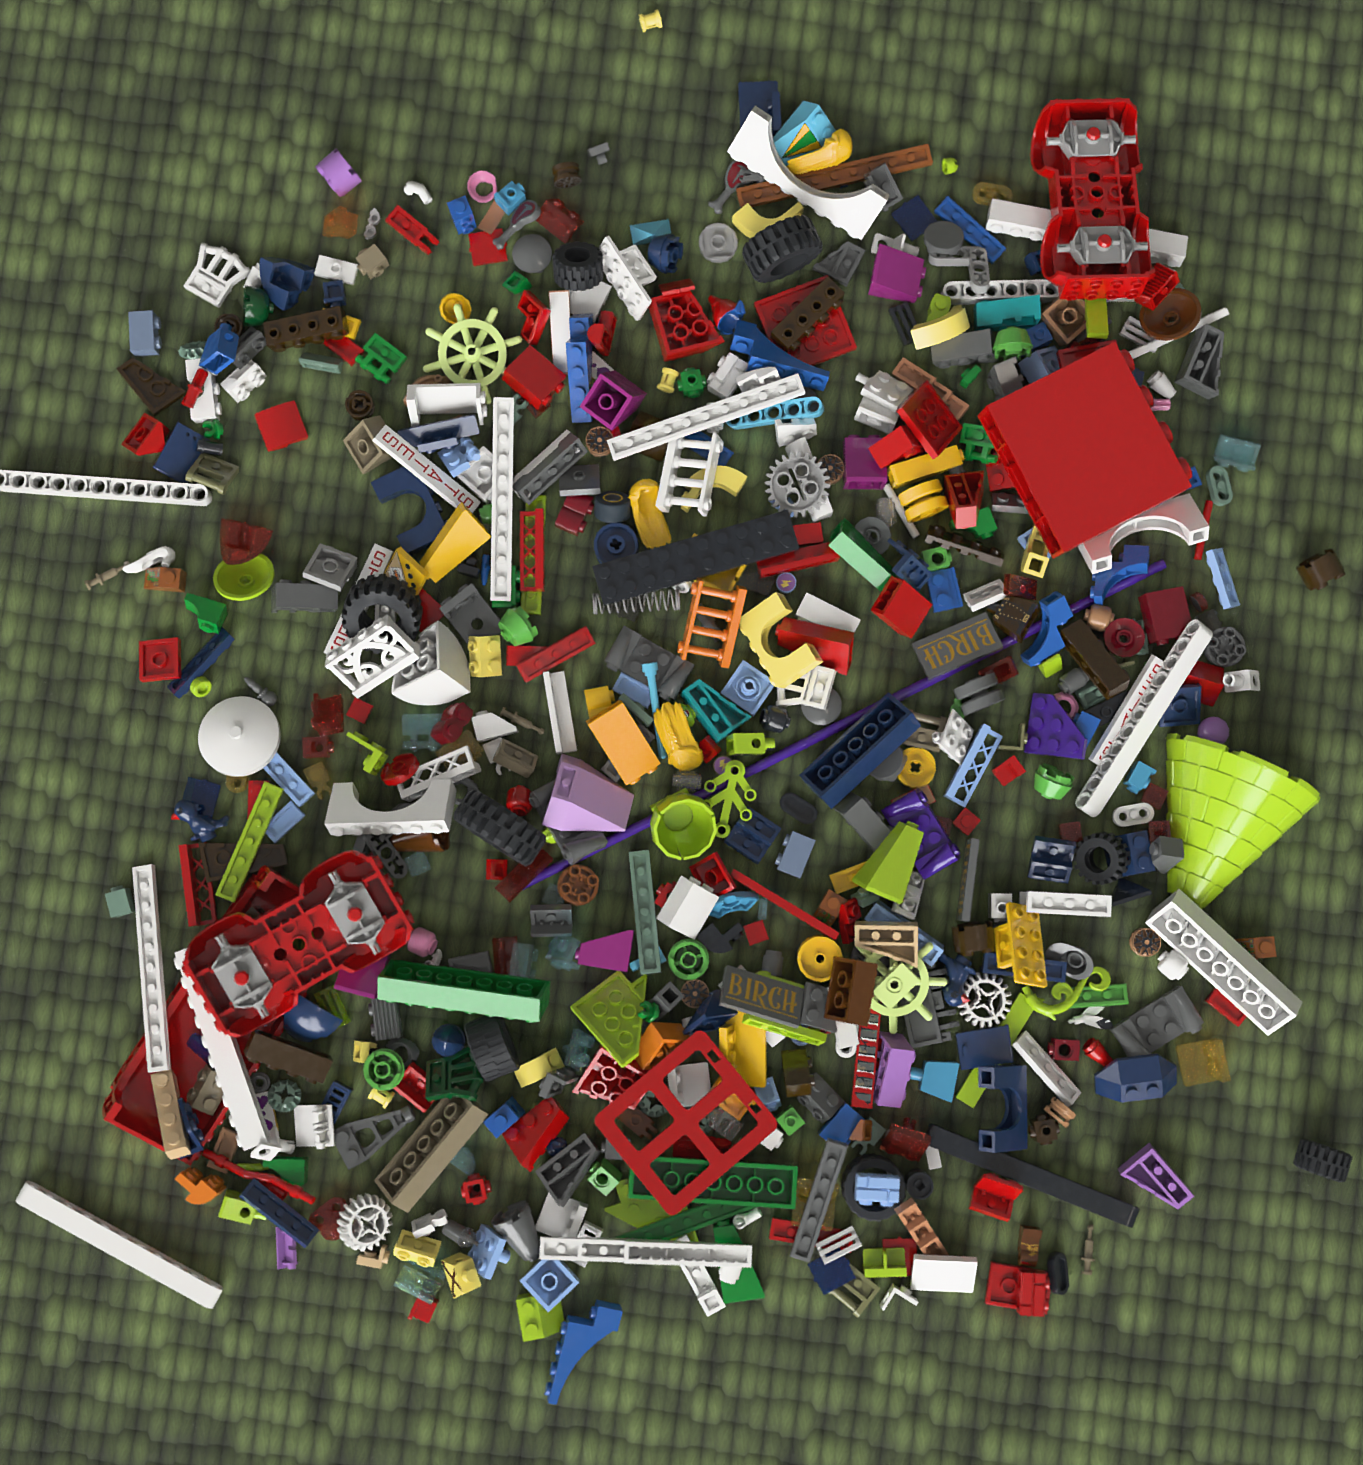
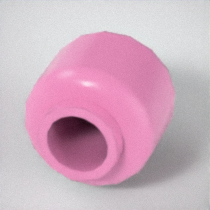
(422, 942)

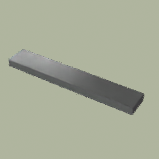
(818, 1199)

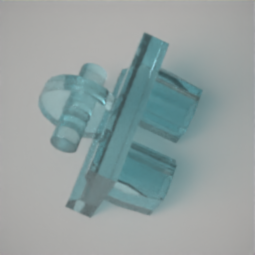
(577, 1049)

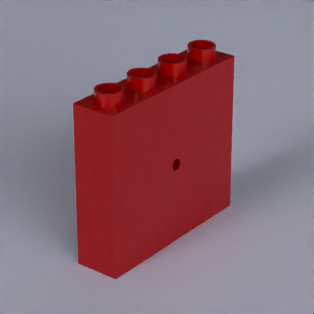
(1085, 449)

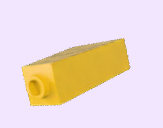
(924, 467)
(454, 543)

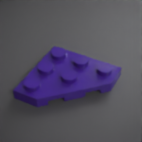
(1053, 730)

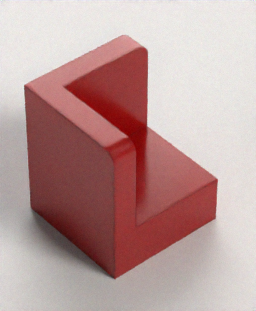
(1008, 770)
(423, 1310)

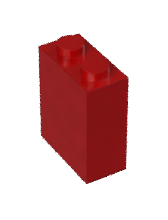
(534, 377)
(901, 607)

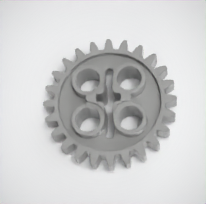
(813, 476)

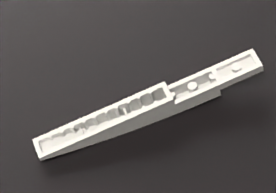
(645, 1251)

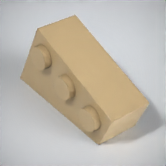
(890, 939)

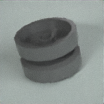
(978, 692)

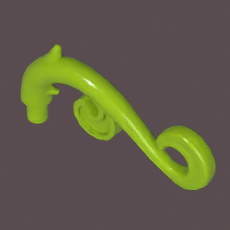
(1071, 995)

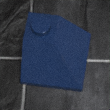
(709, 1015)

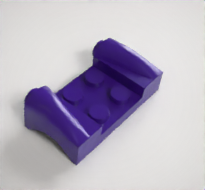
(936, 847)

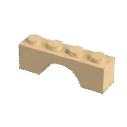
(169, 1113)

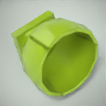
(682, 825)

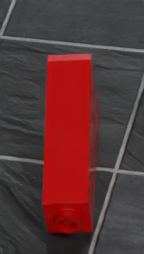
(832, 644)

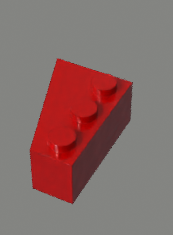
(896, 447)
(964, 497)
(535, 1130)

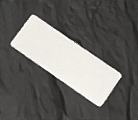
(933, 1158)

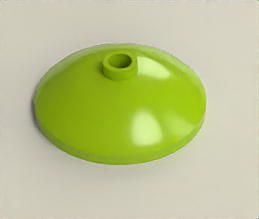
(244, 580)

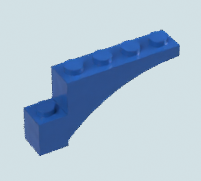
(764, 353)
(579, 364)
(577, 1338)

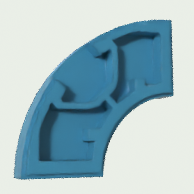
(734, 902)

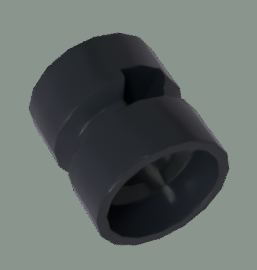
(918, 1184)

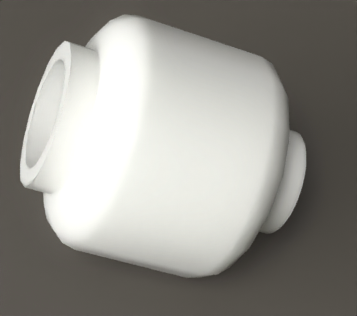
(1172, 965)

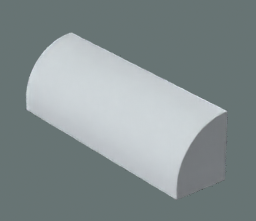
(825, 509)

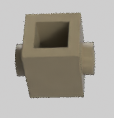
(371, 262)

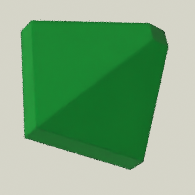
(517, 283)

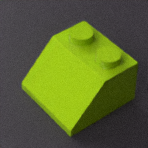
(535, 1320)

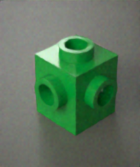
(689, 389)

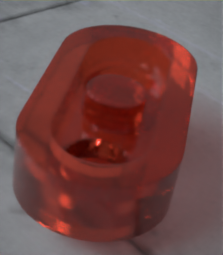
(327, 1212)

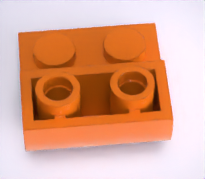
(200, 1188)

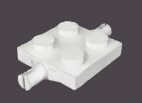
(885, 390)

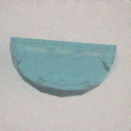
(464, 1161)

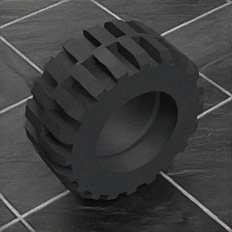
(782, 249)
(386, 592)

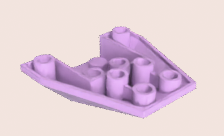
(586, 800)

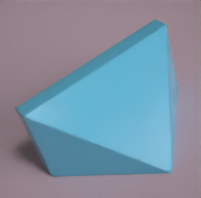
(645, 232)

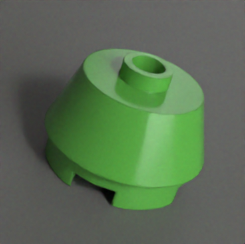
(1011, 343)
(516, 627)
(1052, 782)
(688, 959)
(383, 1069)

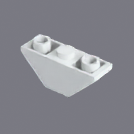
(912, 897)

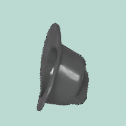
(1078, 960)

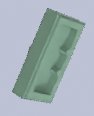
(636, 711)

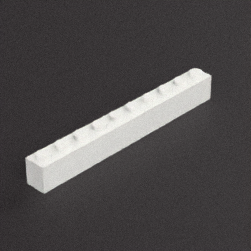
(1032, 222)
(230, 1070)

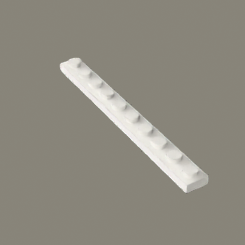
(706, 417)
(502, 498)
(151, 968)

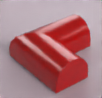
(537, 317)
(603, 332)

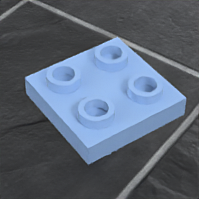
(747, 688)
(488, 1251)

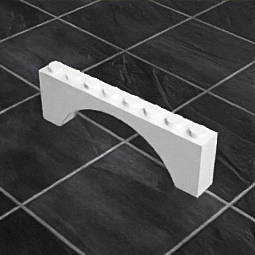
(757, 150)

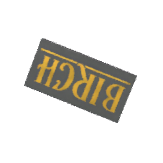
(957, 646)
(967, 879)
(761, 996)

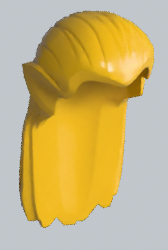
(834, 151)
(647, 517)
(677, 737)

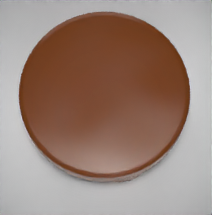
(578, 885)

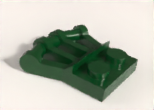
(441, 1080)

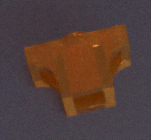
(340, 223)

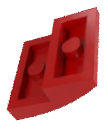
(281, 426)

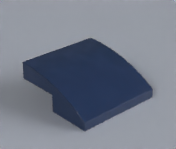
(753, 836)
(1051, 859)

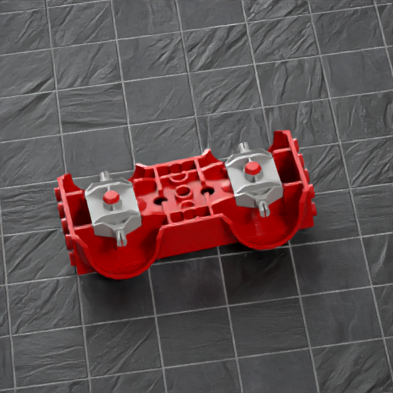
(1083, 252)
(235, 955)

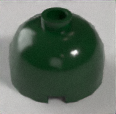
(256, 306)

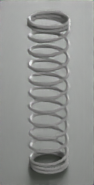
(675, 607)

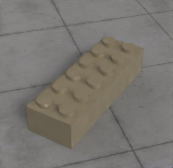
(429, 1150)

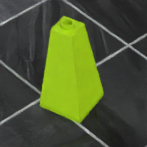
(892, 863)

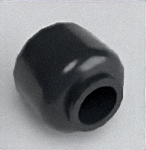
(774, 719)

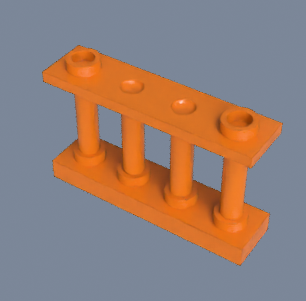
(731, 616)

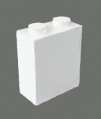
(688, 906)

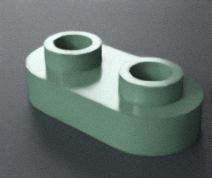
(1219, 486)

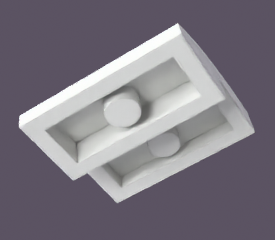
(590, 300)
(757, 378)

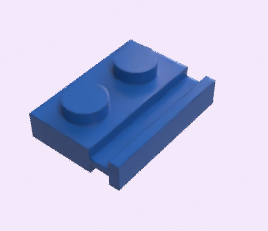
(944, 590)

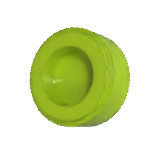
(200, 686)

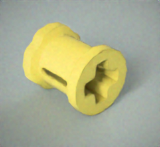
(650, 20)
(668, 380)
(381, 1096)

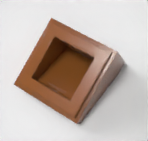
(862, 1131)

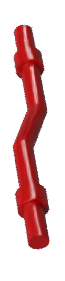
(294, 1190)

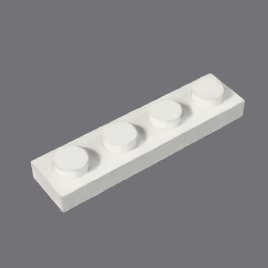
(1046, 1068)

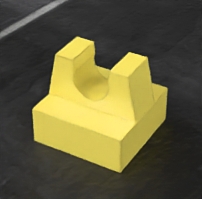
(361, 1050)

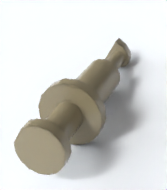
(104, 576)
(520, 720)
(1088, 1252)

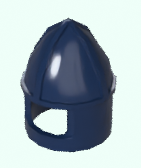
(448, 1040)

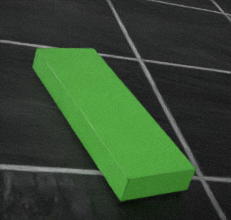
(1114, 995)

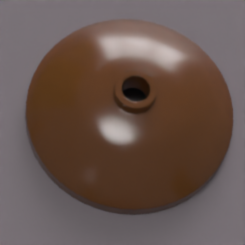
(1177, 306)

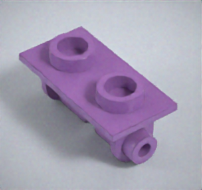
(285, 1250)

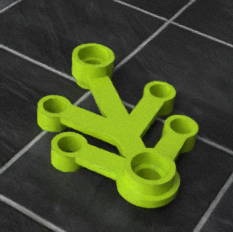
(730, 794)

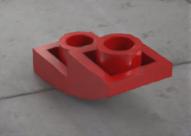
(519, 653)
(848, 915)

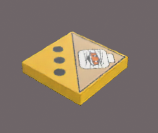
(408, 569)

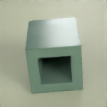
(120, 901)

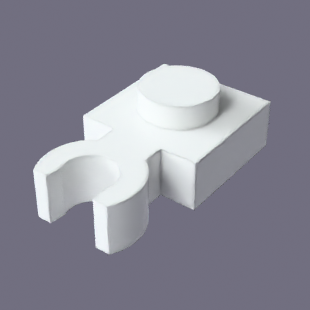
(490, 750)
(426, 1224)

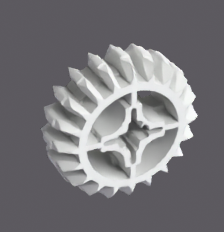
(975, 1004)
(377, 1211)

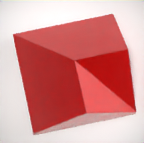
(146, 436)

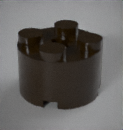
(1320, 568)
(973, 937)

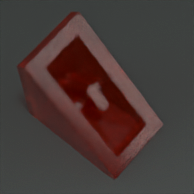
(1004, 669)

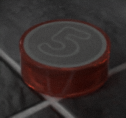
(1199, 602)

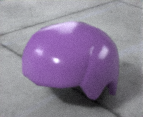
(1214, 730)

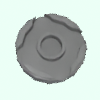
(718, 243)

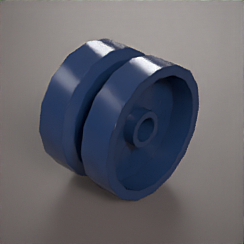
(613, 535)

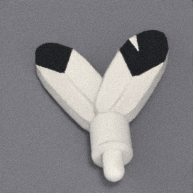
(1089, 1017)

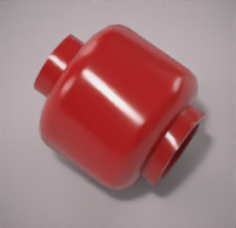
(518, 800)

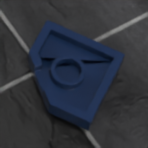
(1184, 707)

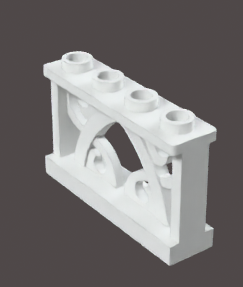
(370, 638)

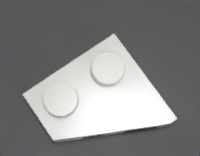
(798, 428)

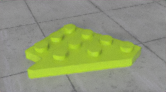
(612, 1015)
(640, 1211)

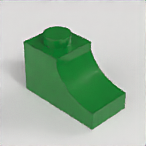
(985, 525)
(209, 612)
(290, 1168)

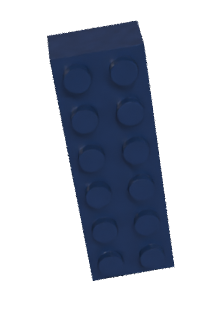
(860, 750)

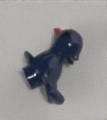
(201, 825)
(957, 972)

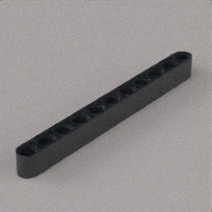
(1033, 1176)

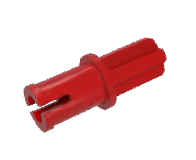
(195, 388)

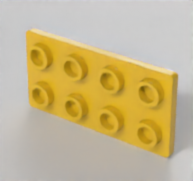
(1021, 946)
(745, 1050)

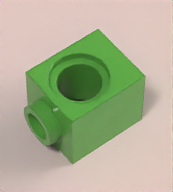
(942, 552)
(789, 1120)
(604, 1184)

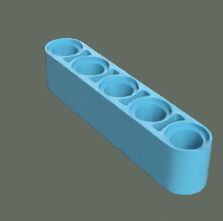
(784, 413)

